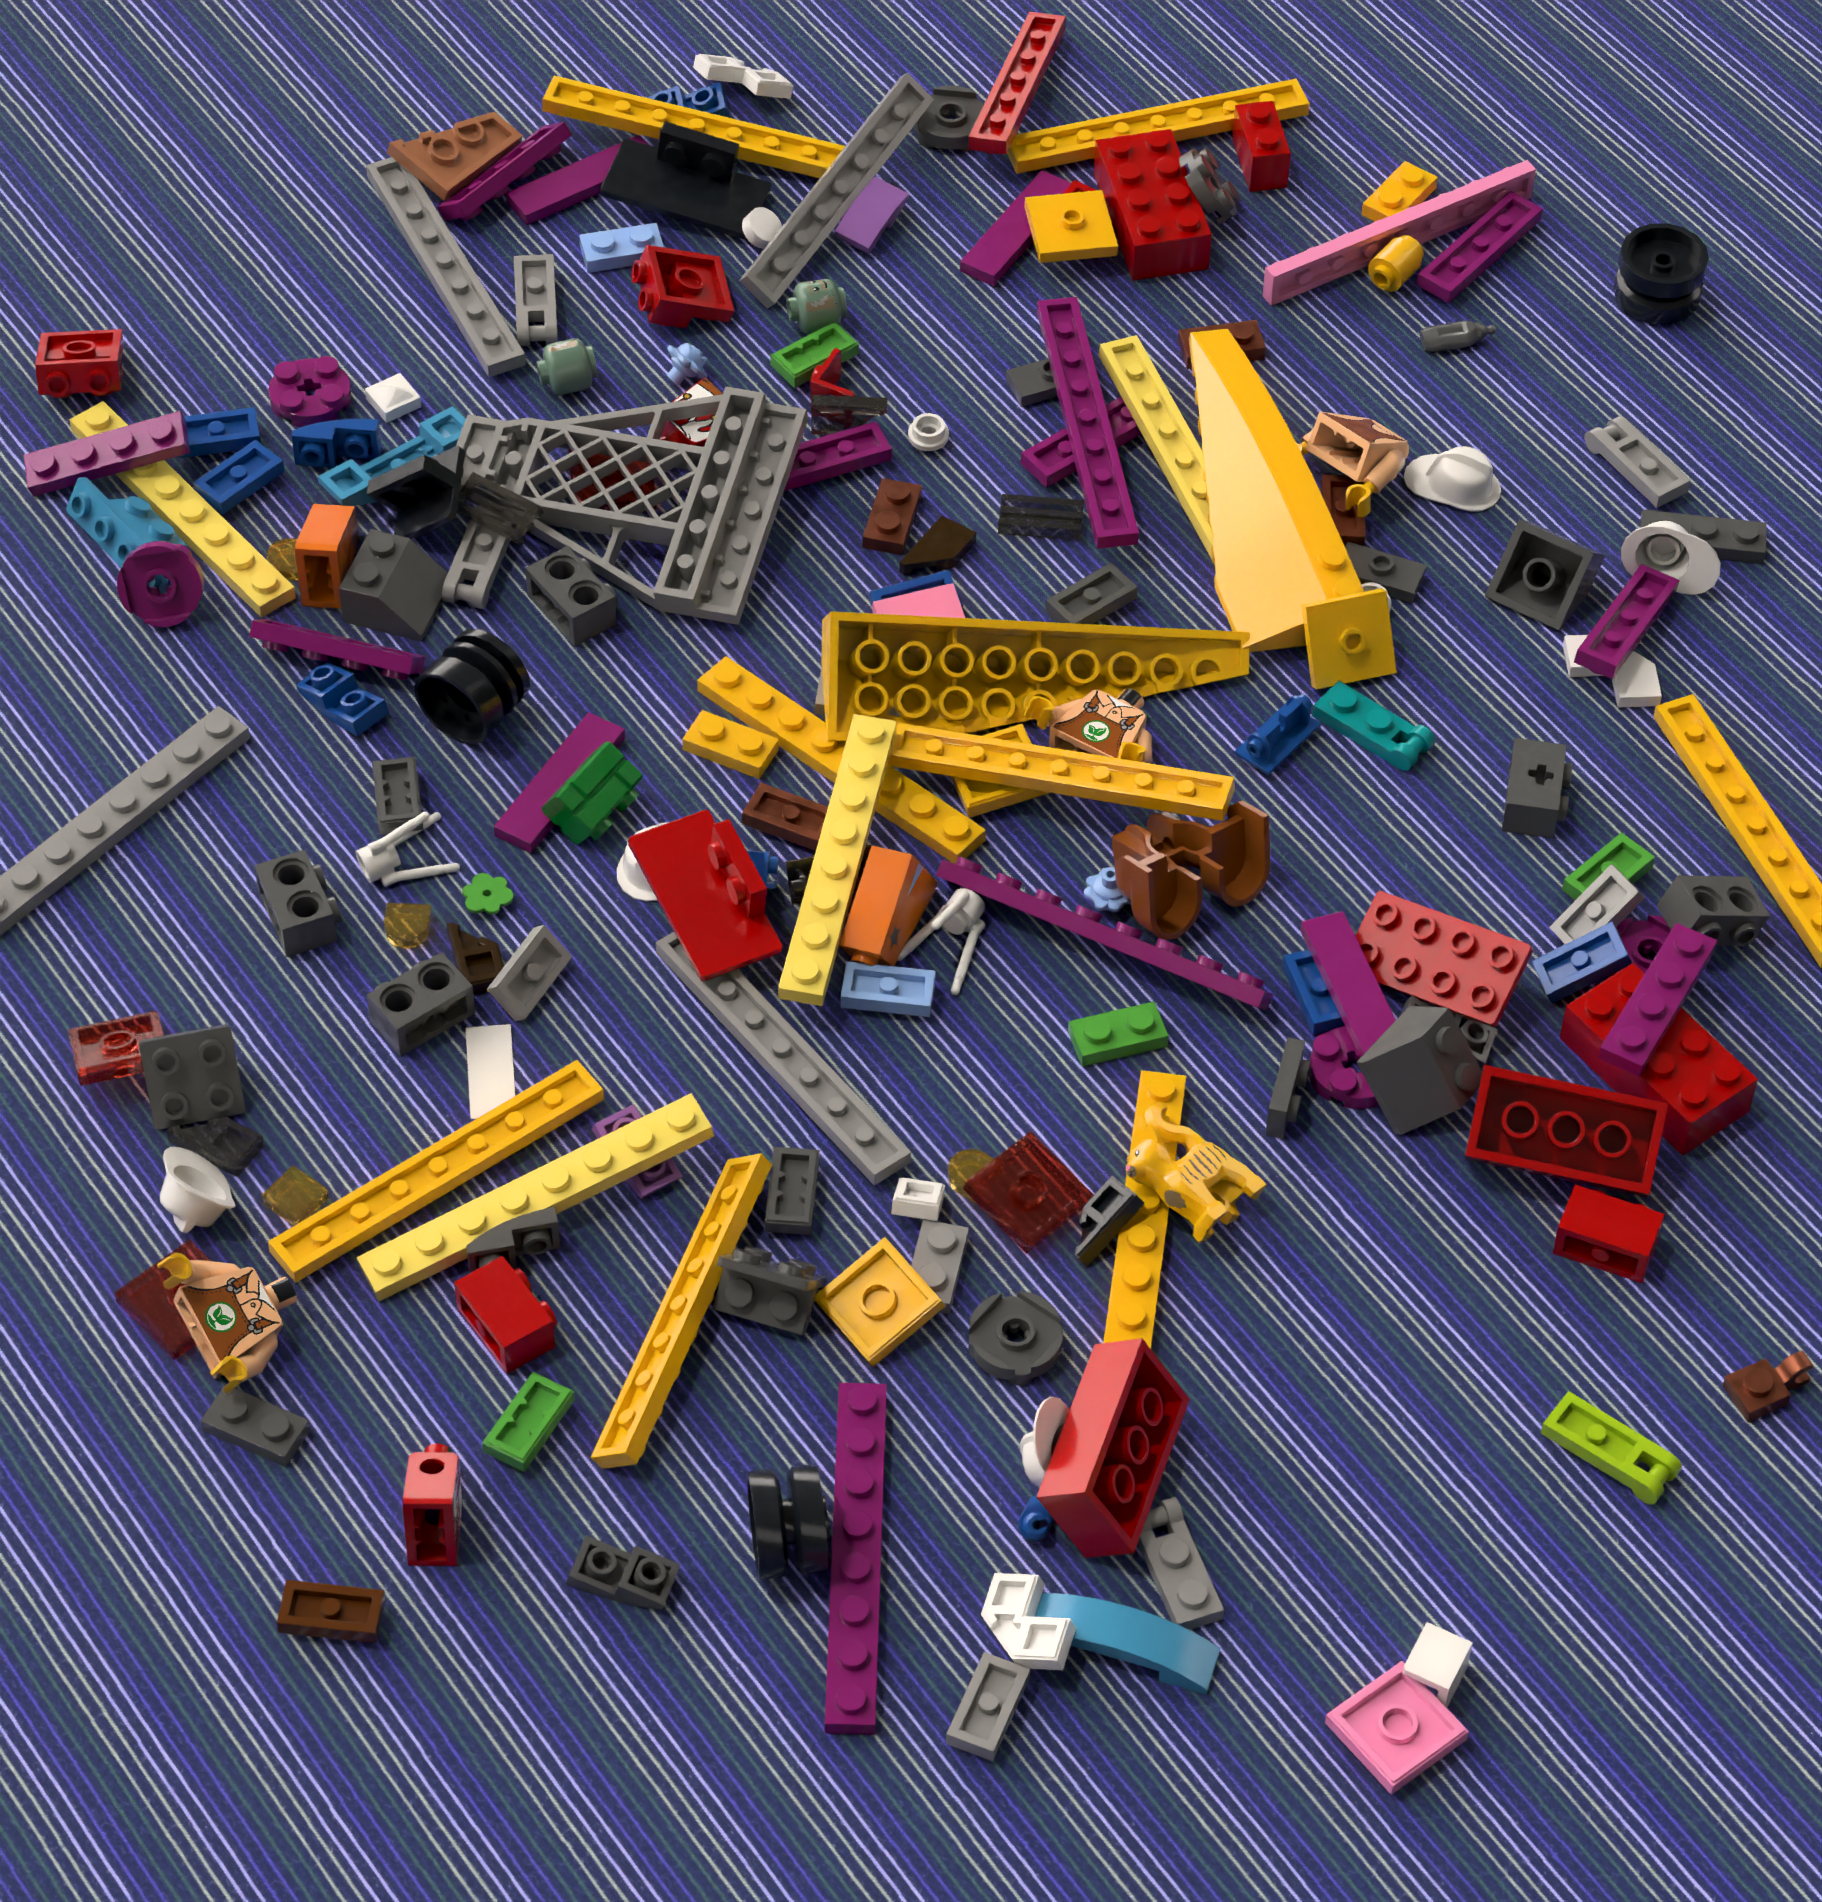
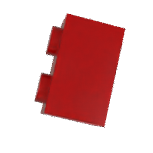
(1261, 146)
(1608, 1233)
(506, 1313)

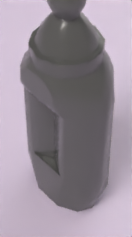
(1453, 335)

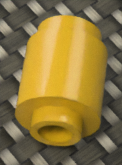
(1396, 263)

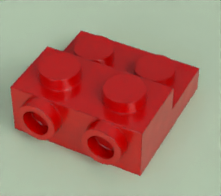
(681, 286)
(79, 363)

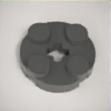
(944, 133)
(1208, 185)
(1015, 1360)

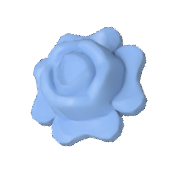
(687, 362)
(1104, 891)

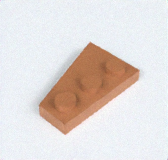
(457, 155)

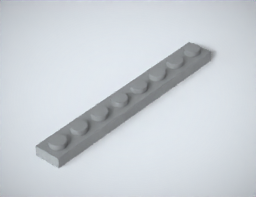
(836, 190)
(446, 267)
(118, 814)
(793, 1066)

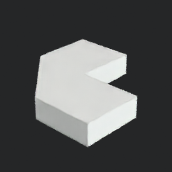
(728, 69)
(1634, 683)
(1012, 1619)

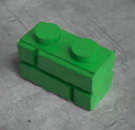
(592, 793)

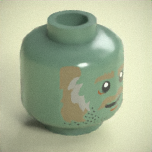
(816, 305)
(567, 366)

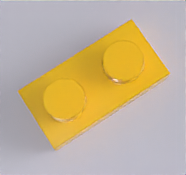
(1401, 190)
(730, 744)

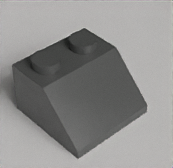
(1544, 574)
(392, 587)
(1421, 1068)

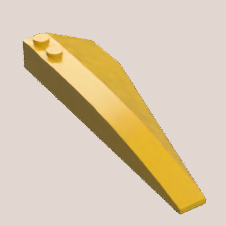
(1265, 510)
(985, 671)

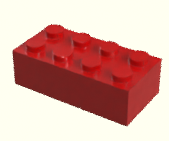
(1152, 205)
(1688, 1070)
(1566, 1131)
(1113, 1448)

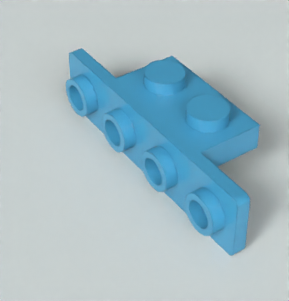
(119, 523)

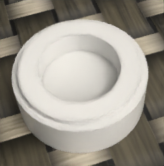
(760, 226)

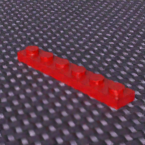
(1017, 83)

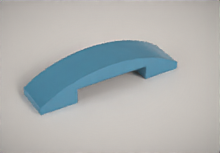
(350, 481)
(1137, 1638)

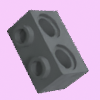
(571, 595)
(296, 902)
(1716, 907)
(421, 1003)

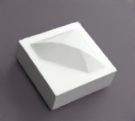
(393, 397)
(918, 1199)

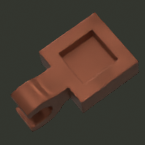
(1762, 1389)

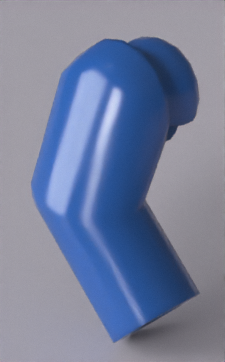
(1035, 1520)

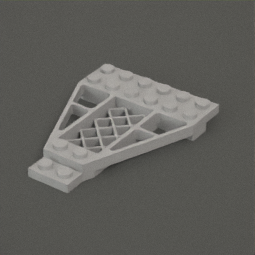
(720, 526)

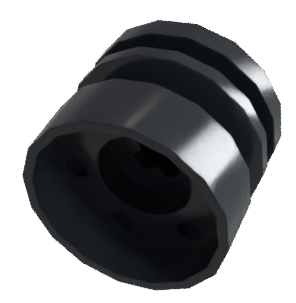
(472, 686)

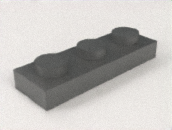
(1728, 537)

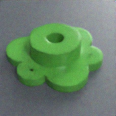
(487, 894)

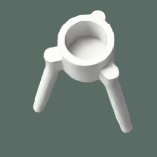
(381, 857)
(957, 916)

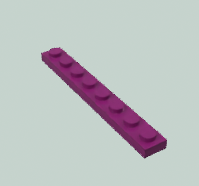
(1087, 423)
(1122, 938)
(856, 1560)

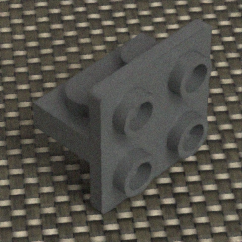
(192, 1076)
(767, 1290)

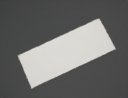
(489, 1067)

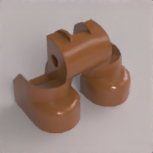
(1154, 863)

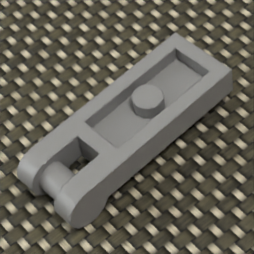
(535, 298)
(1638, 461)
(477, 561)
(1178, 1568)

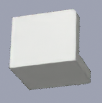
(1439, 1661)

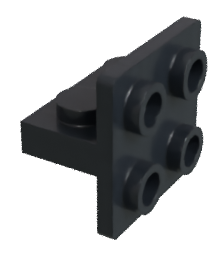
(421, 491)

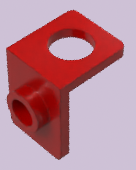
(826, 377)

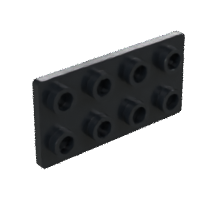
(686, 179)

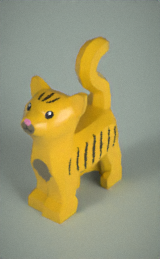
(1197, 1186)

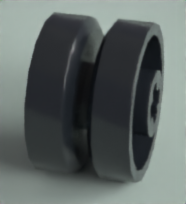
(1660, 273)
(793, 1521)

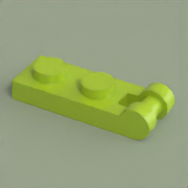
(1611, 1447)

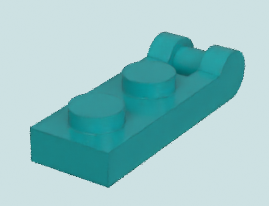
(1373, 726)

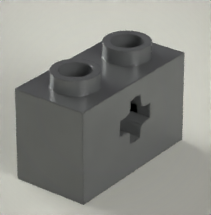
(1535, 788)

